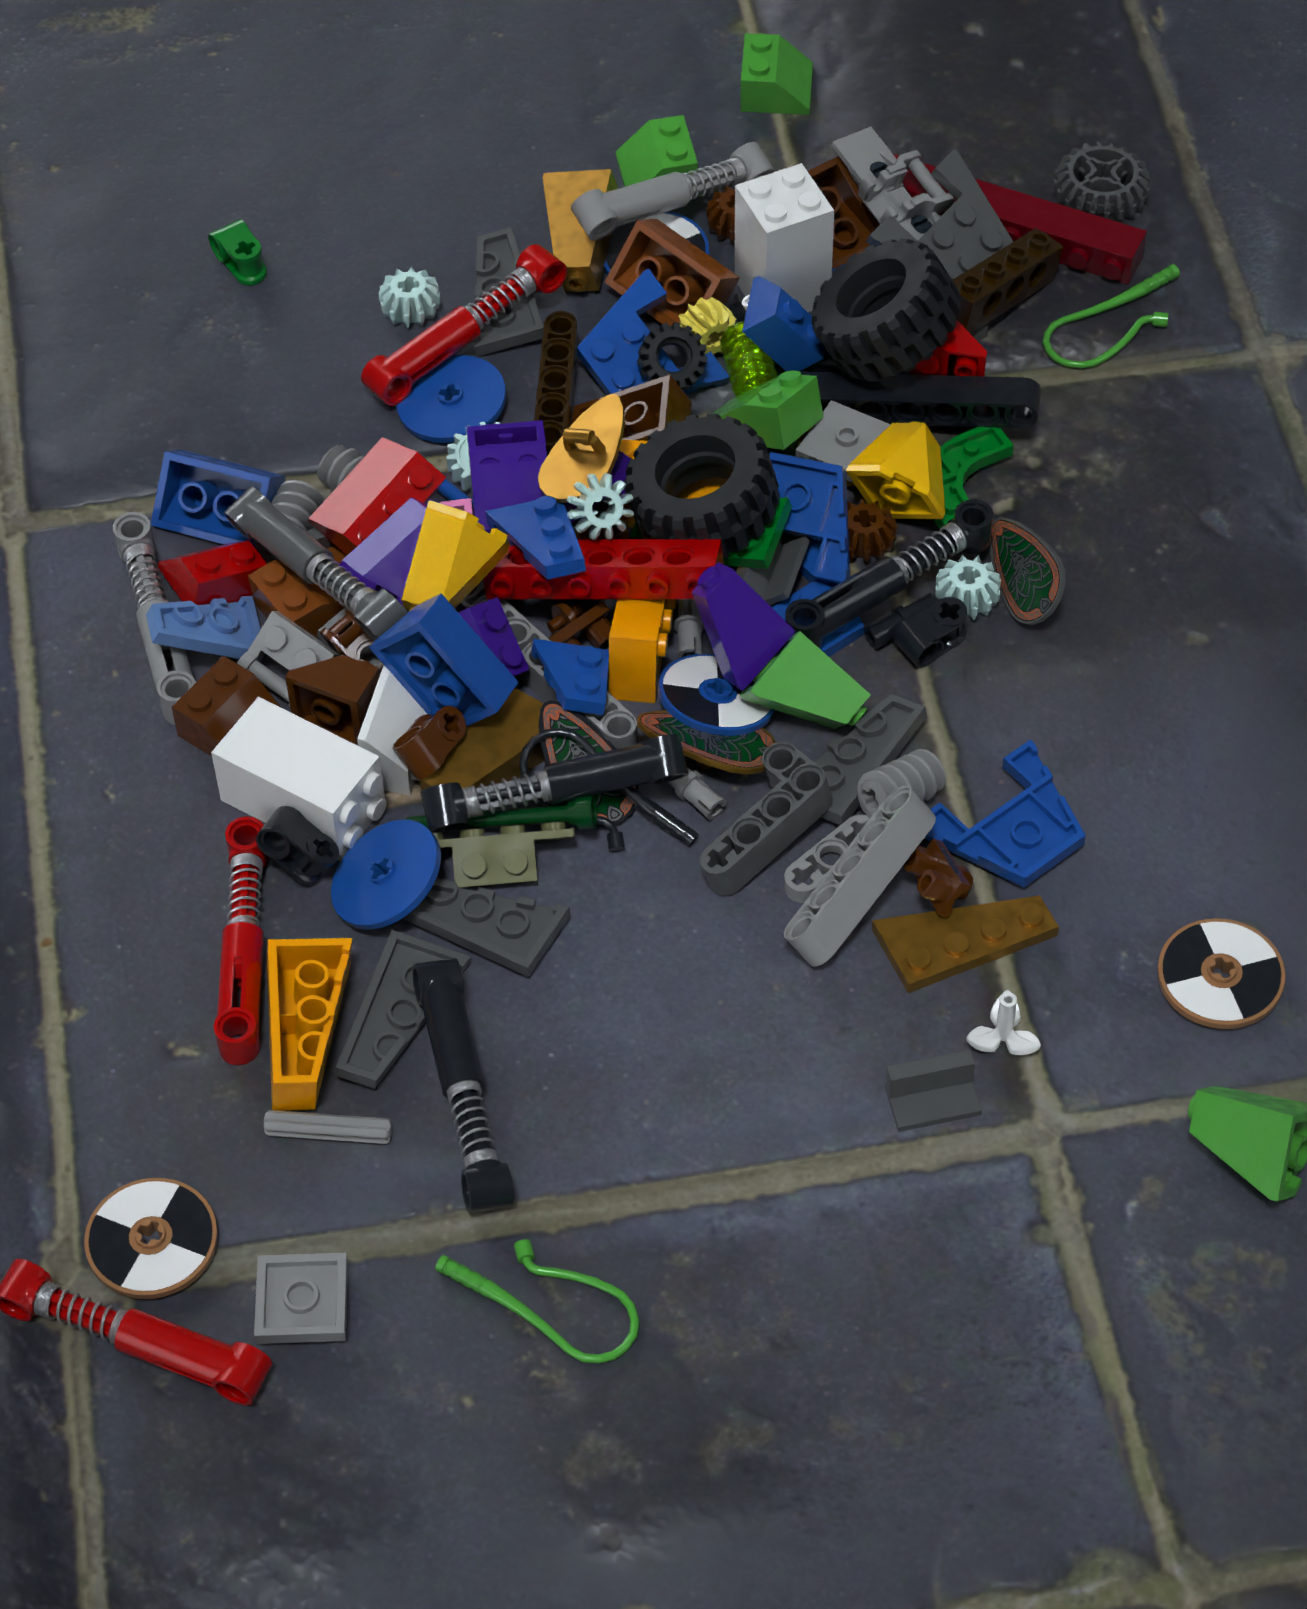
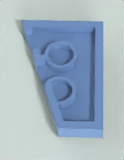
(208, 628)

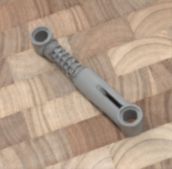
(604, 212)
(137, 550)

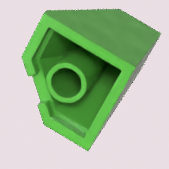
(808, 686)
(1254, 1135)

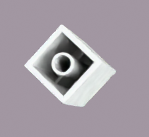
(784, 233)
(288, 761)

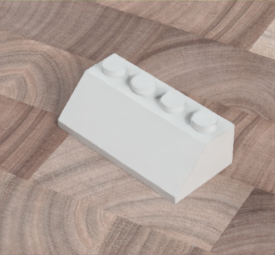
(387, 719)

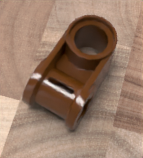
(349, 638)
(430, 741)

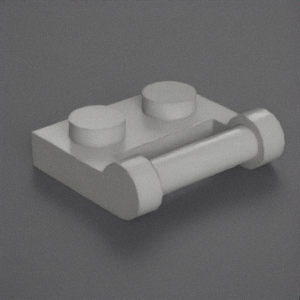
(288, 646)

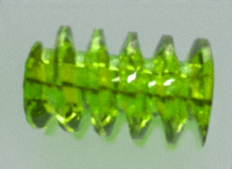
(745, 361)

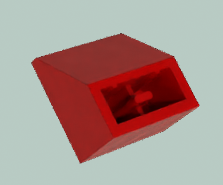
(957, 357)

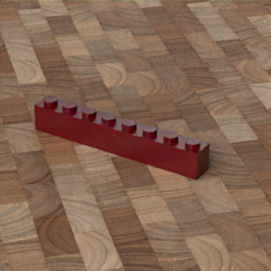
(1088, 240)

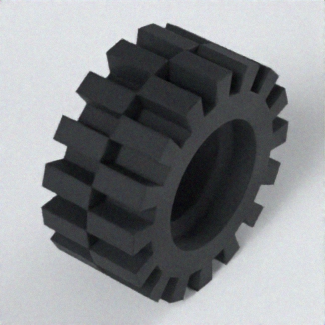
(679, 337)

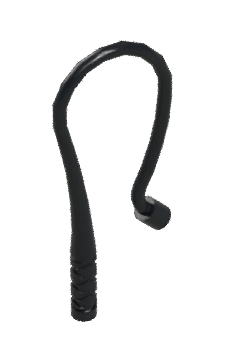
(649, 807)

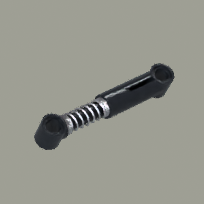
(817, 618)
(649, 762)
(439, 990)

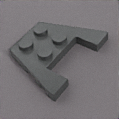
(965, 232)

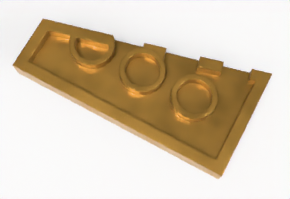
(936, 947)

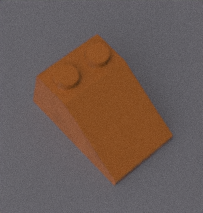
(282, 590)

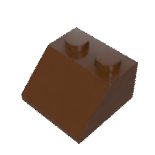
(333, 694)
(216, 704)

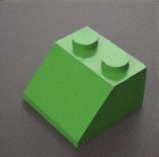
(774, 76)
(656, 150)

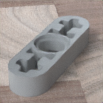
(801, 869)

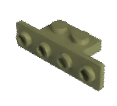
(499, 858)

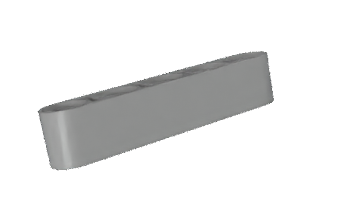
(859, 876)

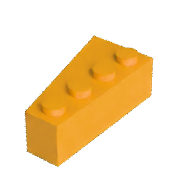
(637, 646)
(303, 1007)

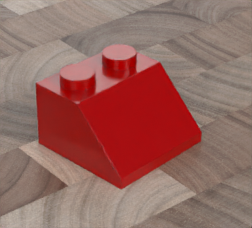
(213, 572)

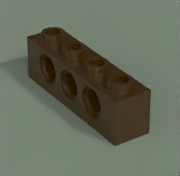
(1007, 278)

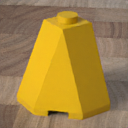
(902, 472)
(451, 556)

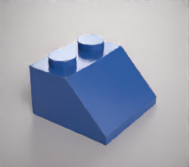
(781, 327)

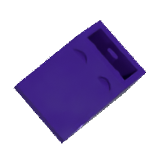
(505, 465)

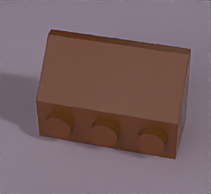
(676, 264)

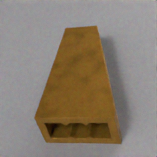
(570, 243)
(493, 746)

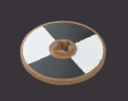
(1206, 997)
(164, 1265)

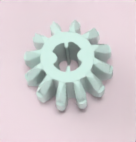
(409, 297)
(605, 518)
(971, 583)

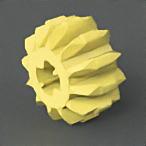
(710, 320)

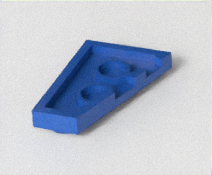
(542, 534)

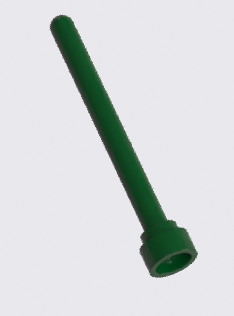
(578, 812)

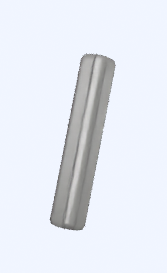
(327, 1127)

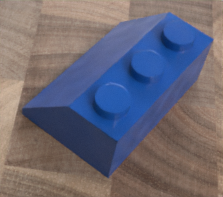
(200, 488)
(444, 662)

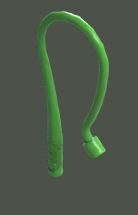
(1139, 290)
(525, 1256)

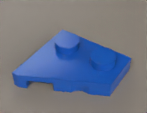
(575, 674)

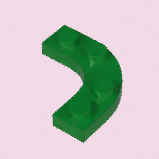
(963, 457)

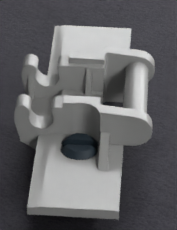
(882, 184)

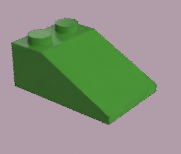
(778, 408)

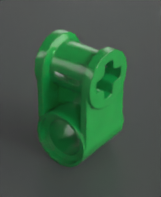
(239, 252)

